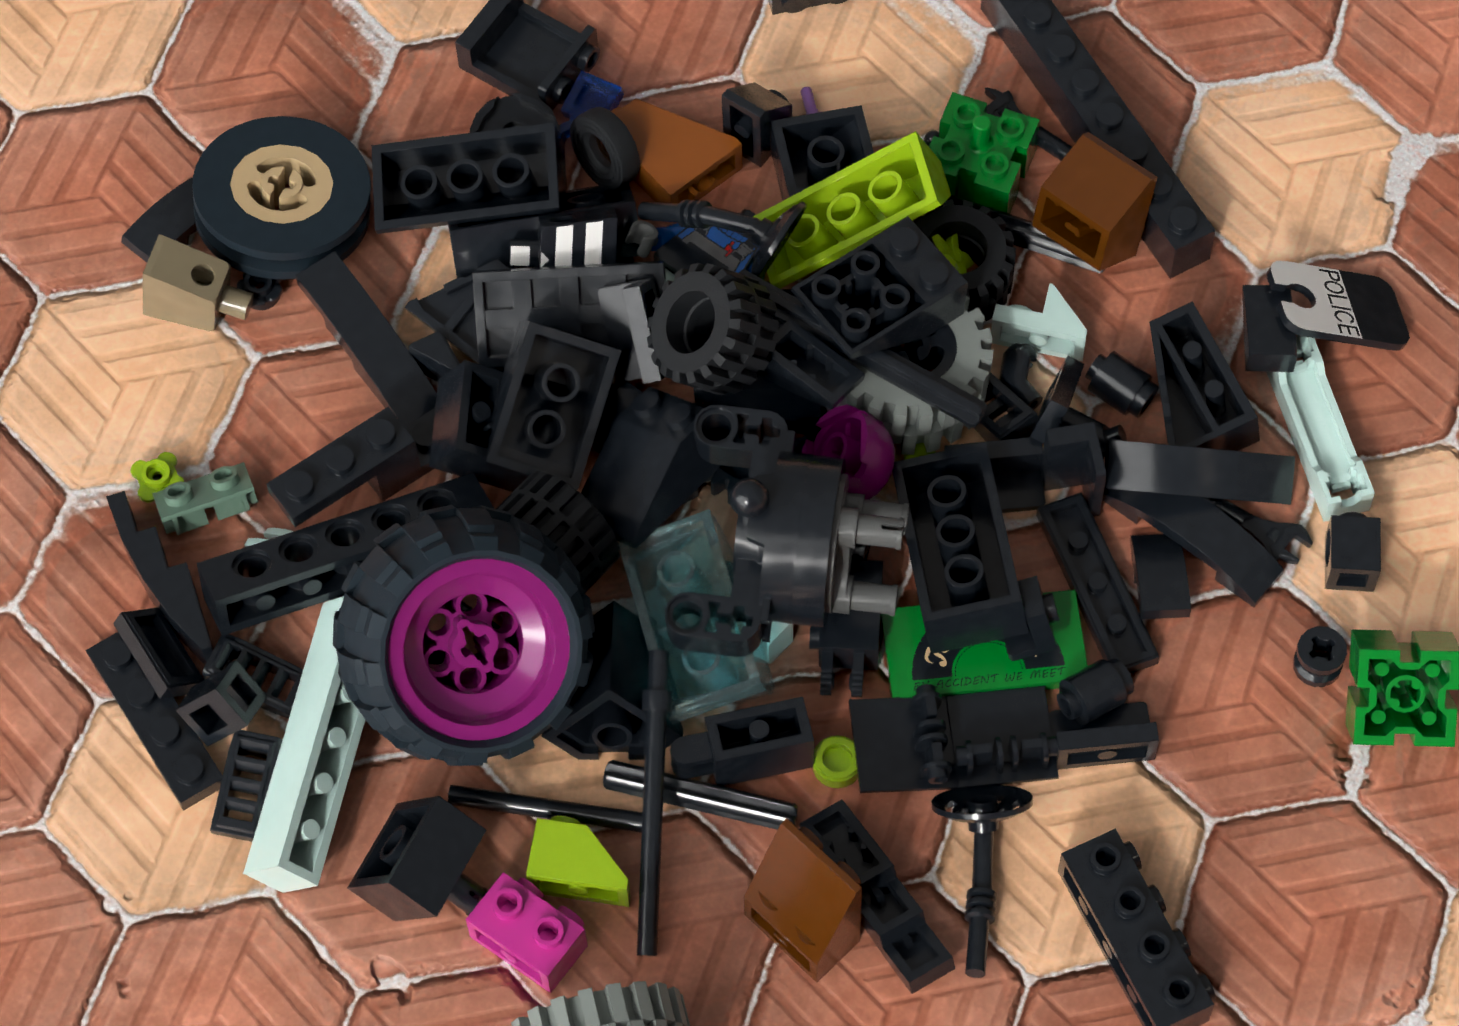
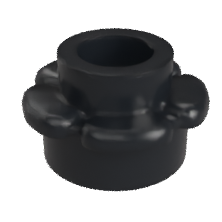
(263, 297)

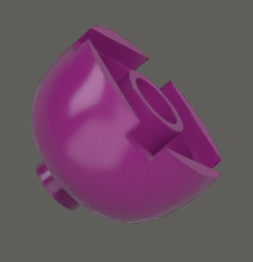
(863, 444)

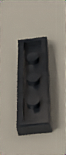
(1097, 583)

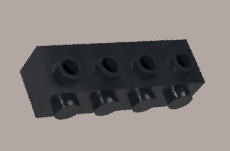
(1135, 934)

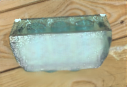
(696, 559)

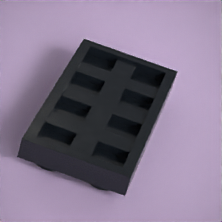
(548, 296)

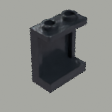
(526, 51)

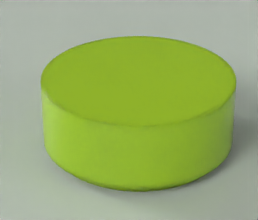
(835, 762)

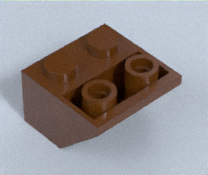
(1095, 203)

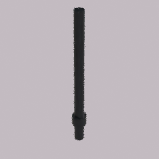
(657, 703)

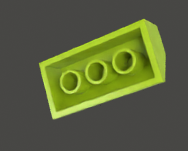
(858, 206)

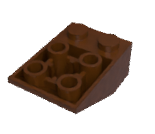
(805, 901)

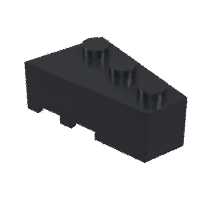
(1197, 387)

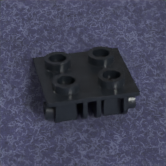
(1002, 737)
(903, 743)

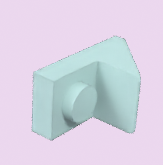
(1051, 333)

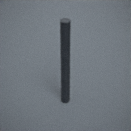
(544, 808)

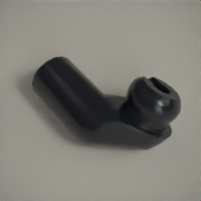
(1015, 370)

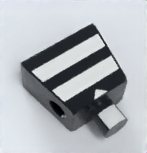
(569, 240)

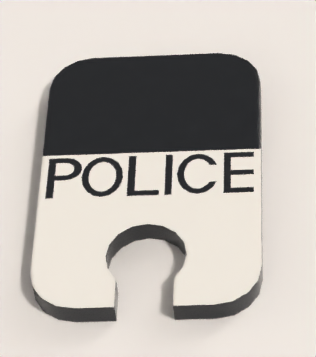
(1343, 304)

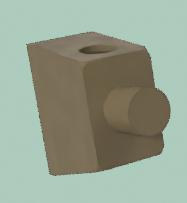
(190, 287)

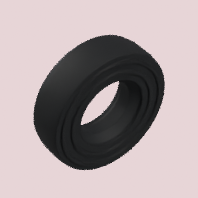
(604, 126)

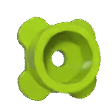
(145, 472)

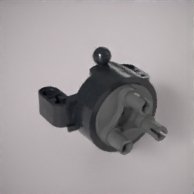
(789, 538)

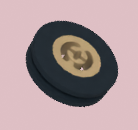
(245, 178)

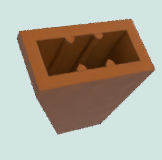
(678, 154)

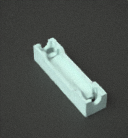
(1321, 434)

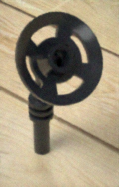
(765, 234)
(983, 819)

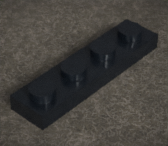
(157, 724)

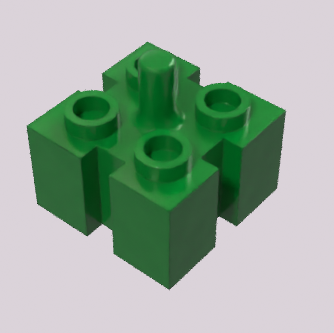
(984, 152)
(1403, 688)

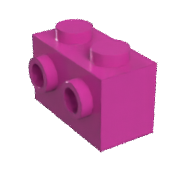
(528, 931)

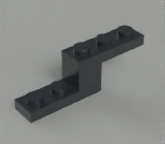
(372, 452)

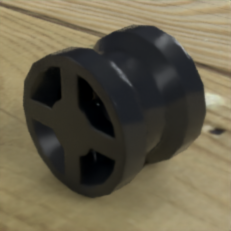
(1319, 668)

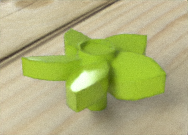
(953, 254)

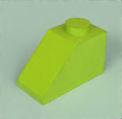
(573, 864)

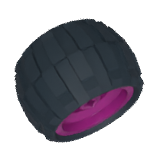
(521, 671)

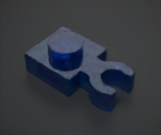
(587, 94)

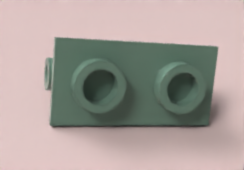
(225, 489)

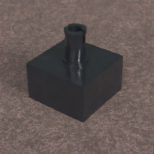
(421, 861)

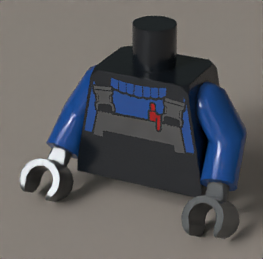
(689, 246)

